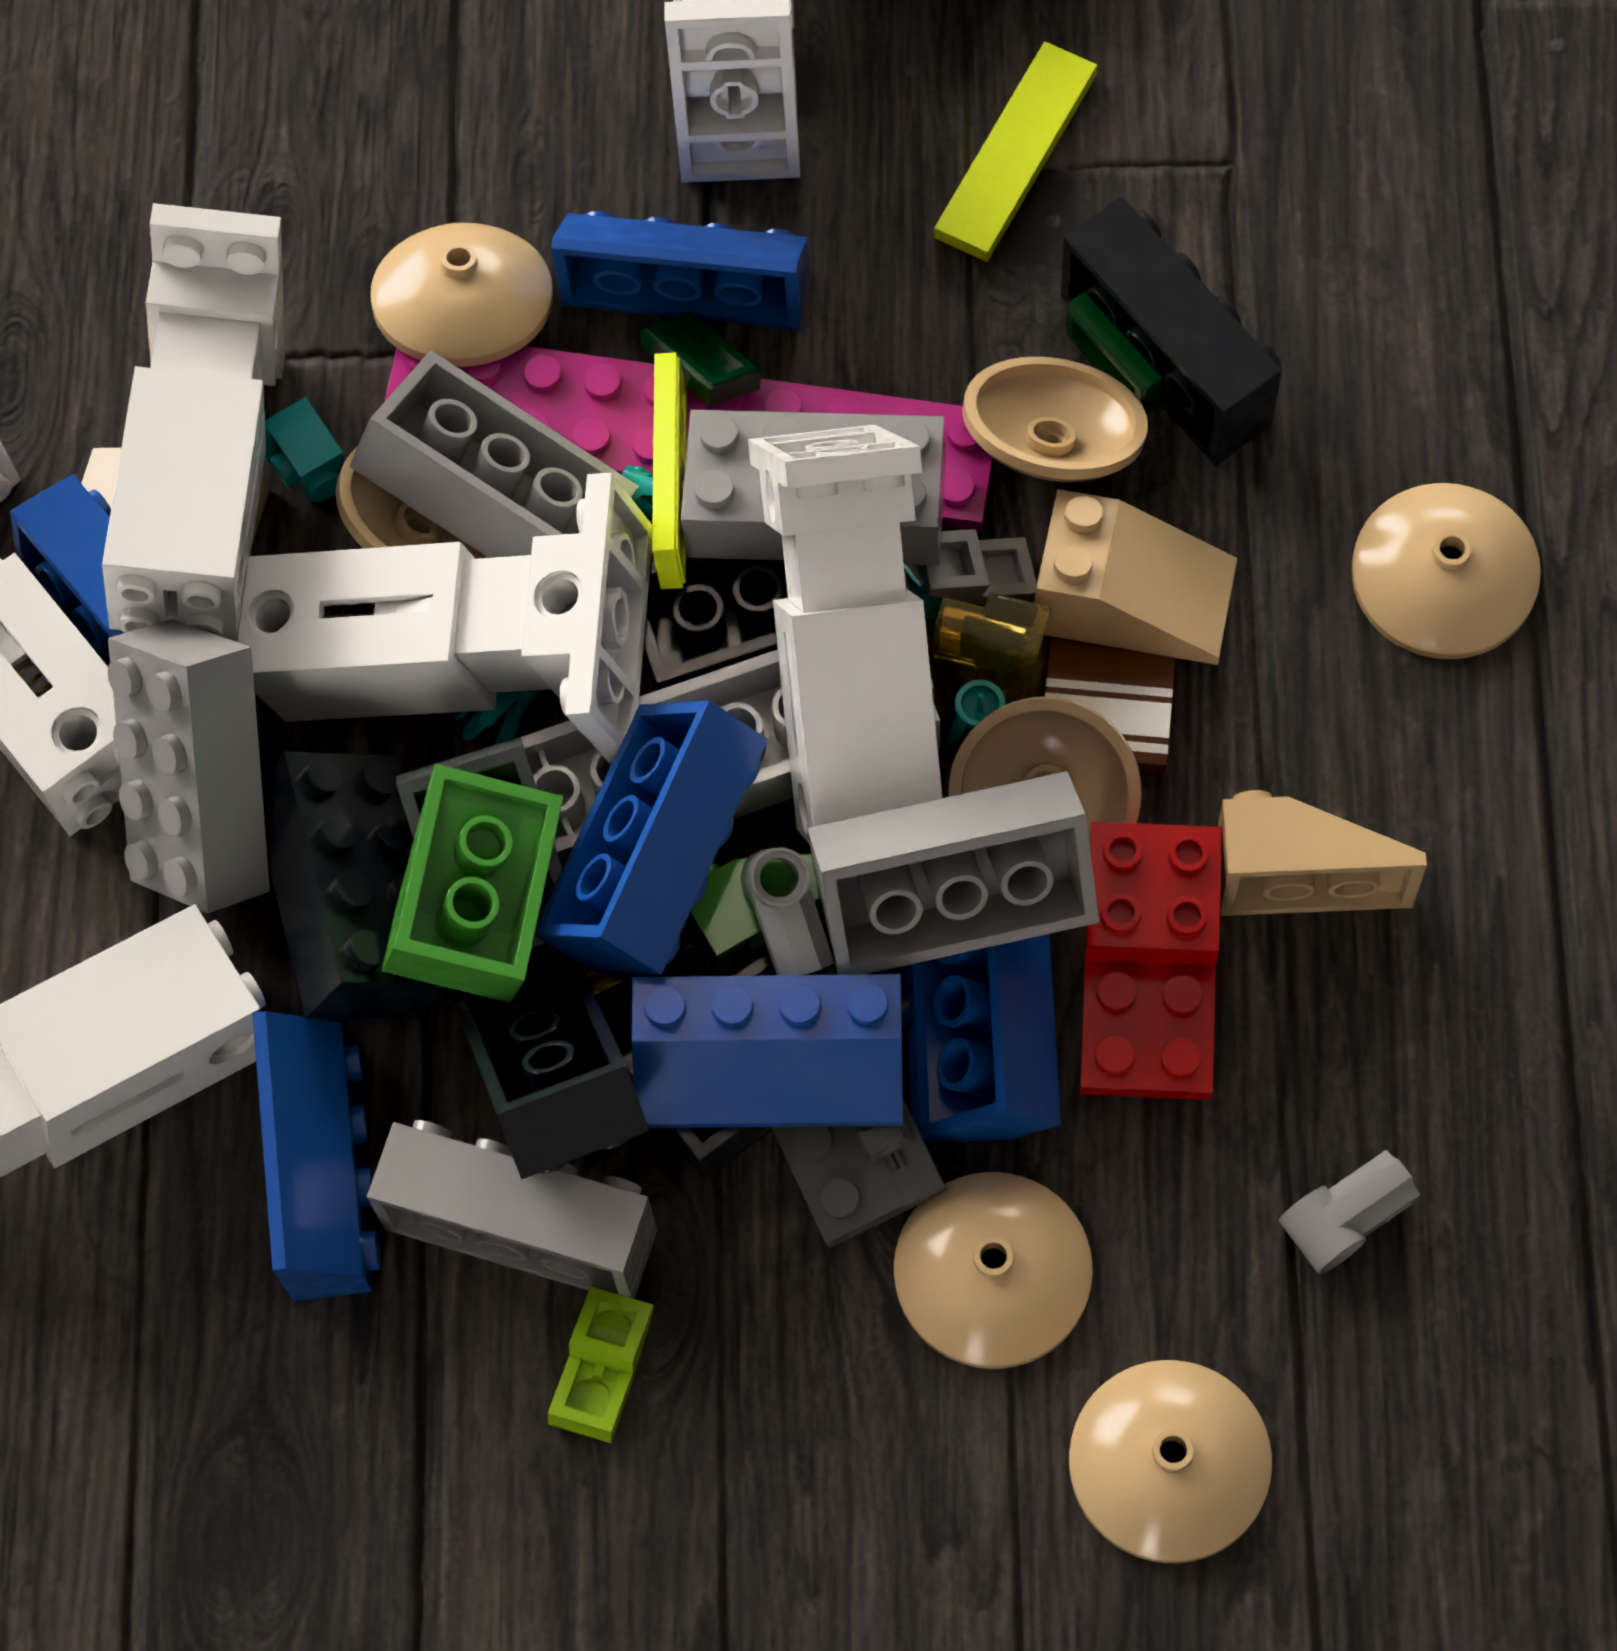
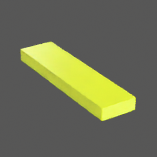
(1015, 151)
(669, 470)

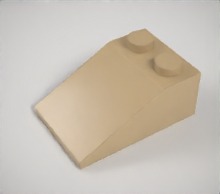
(1132, 580)
(1302, 860)

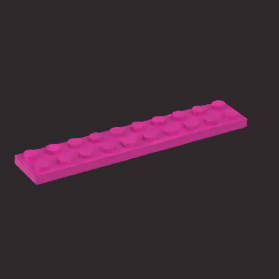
(610, 413)

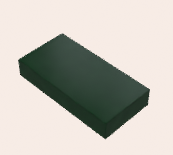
(1112, 351)
(708, 361)

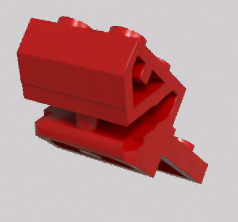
(1151, 961)

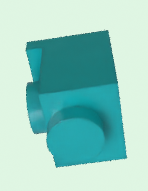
(303, 451)

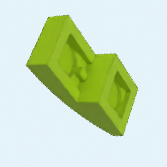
(600, 1364)

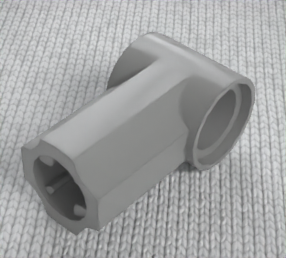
(790, 920)
(1336, 1220)

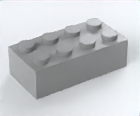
(475, 461)
(724, 496)
(189, 764)
(954, 874)
(540, 1224)

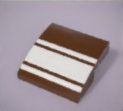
(1122, 686)

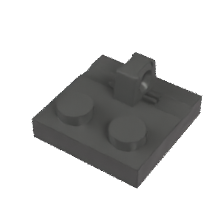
(860, 1173)

